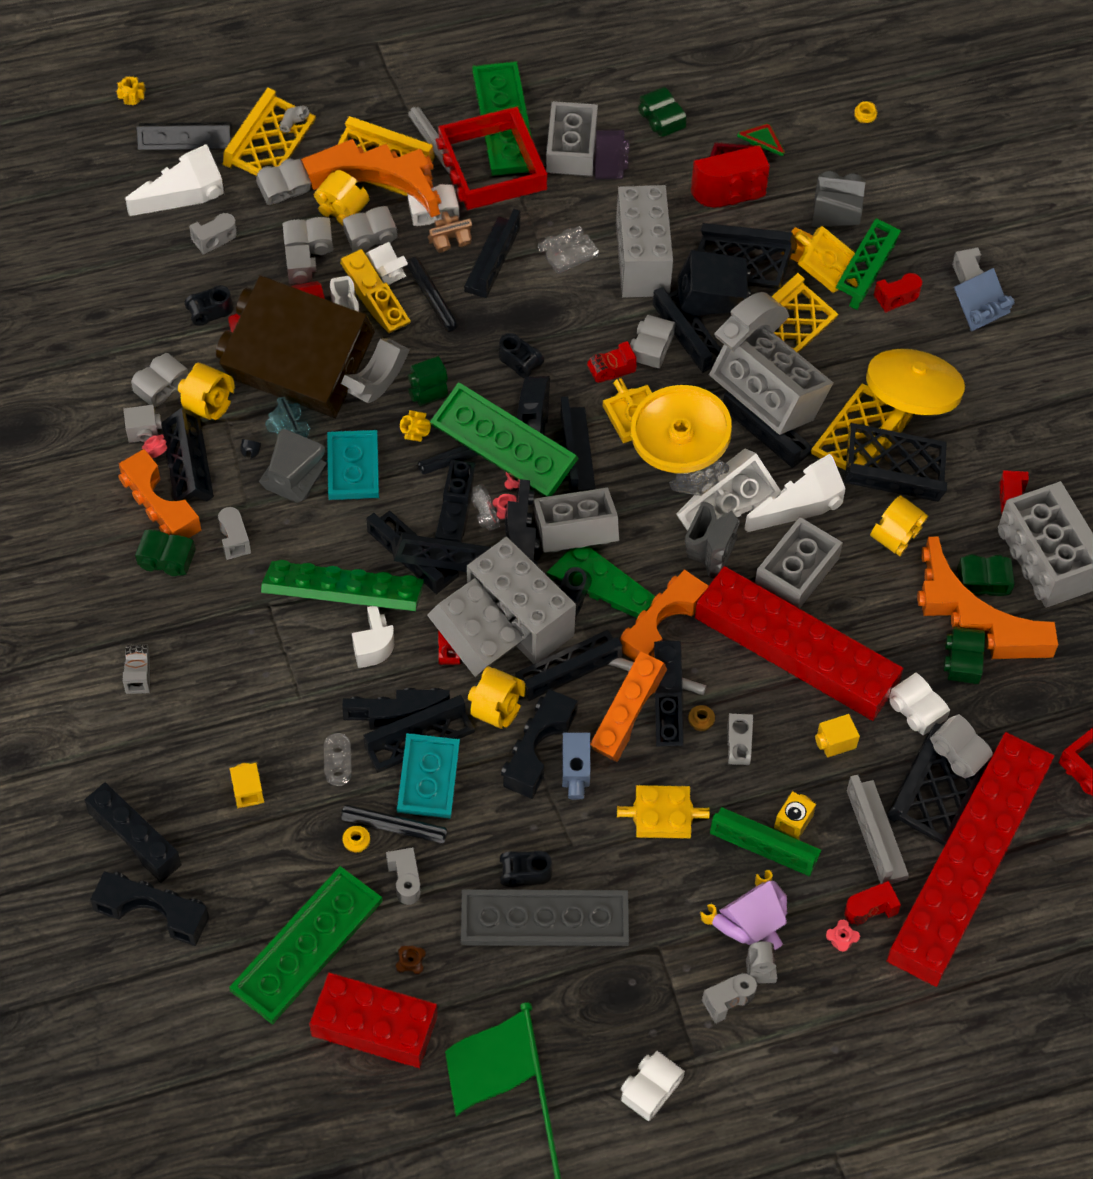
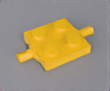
(825, 257)
(622, 407)
(663, 812)

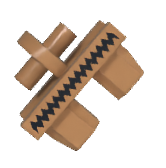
(449, 228)

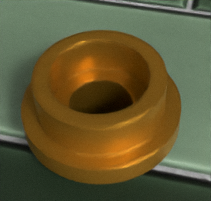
(701, 724)

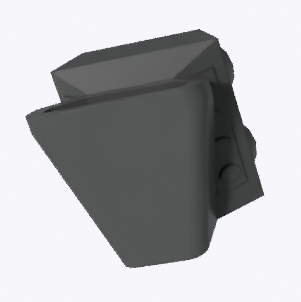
(838, 200)
(293, 466)
(711, 538)

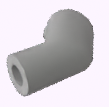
(293, 116)

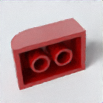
(730, 177)

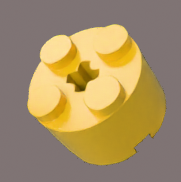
(340, 196)
(206, 391)
(899, 525)
(496, 697)

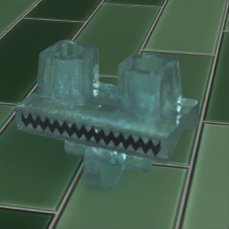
(285, 418)

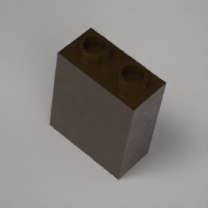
(295, 345)

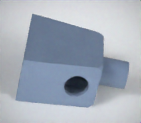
(576, 763)

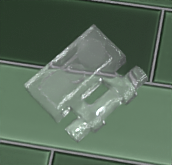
(570, 254)
(699, 481)

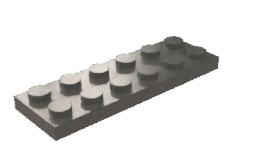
(545, 918)

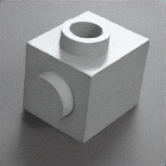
(299, 264)
(141, 423)

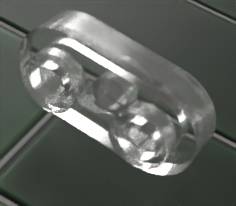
(483, 501)
(337, 761)

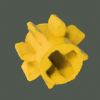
(130, 90)
(415, 426)

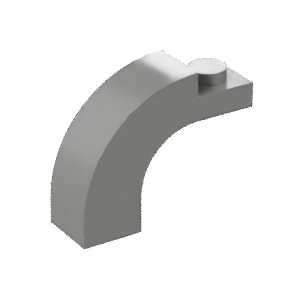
(748, 316)
(379, 372)

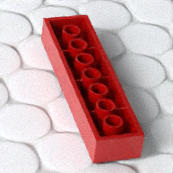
(798, 643)

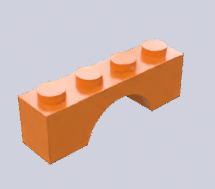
(142, 476)
(678, 598)
(636, 689)

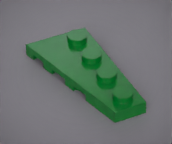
(607, 581)

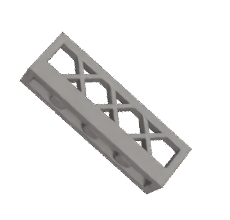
(876, 831)

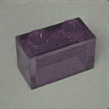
(610, 154)

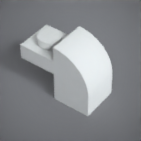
(386, 263)
(374, 644)

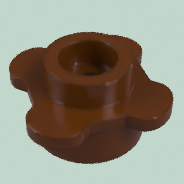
(407, 952)

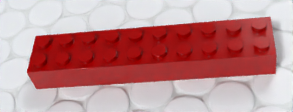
(970, 860)

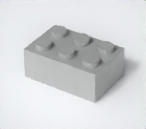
(571, 138)
(576, 520)
(799, 562)
(475, 627)

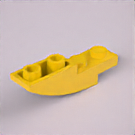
(374, 293)

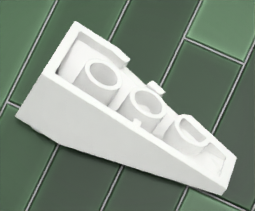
(186, 184)
(738, 490)
(810, 496)

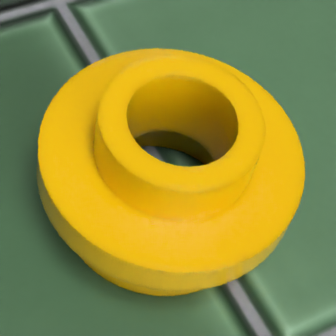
(865, 112)
(356, 846)

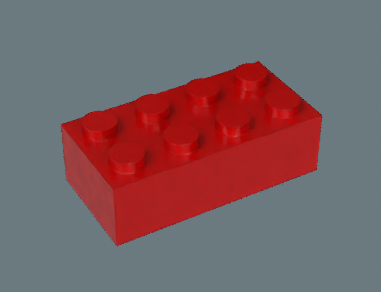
(373, 1020)

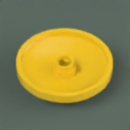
(915, 381)
(681, 429)

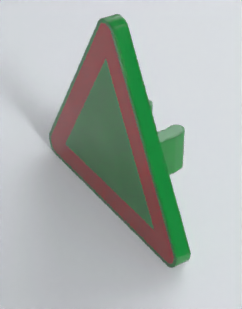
(763, 136)

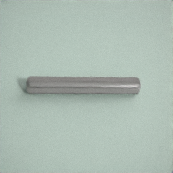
(427, 132)

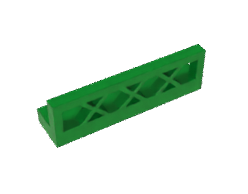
(873, 268)
(765, 841)

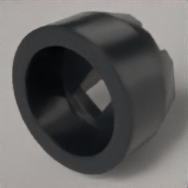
(252, 446)

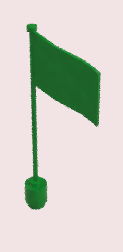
(497, 1063)

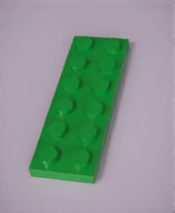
(499, 89)
(504, 440)
(343, 585)
(305, 945)

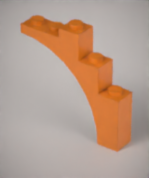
(379, 165)
(1004, 634)

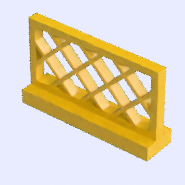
(254, 124)
(378, 136)
(789, 293)
(895, 421)

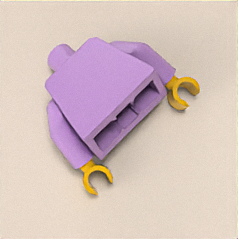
(753, 914)

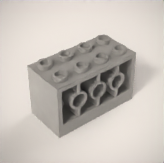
(643, 240)
(772, 380)
(1050, 543)
(526, 597)

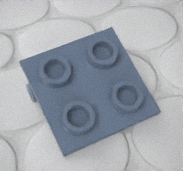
(983, 299)

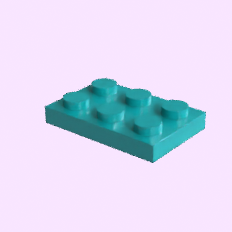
(353, 465)
(428, 776)

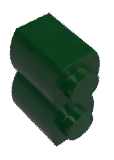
(662, 112)
(428, 381)
(165, 552)
(986, 575)
(965, 655)

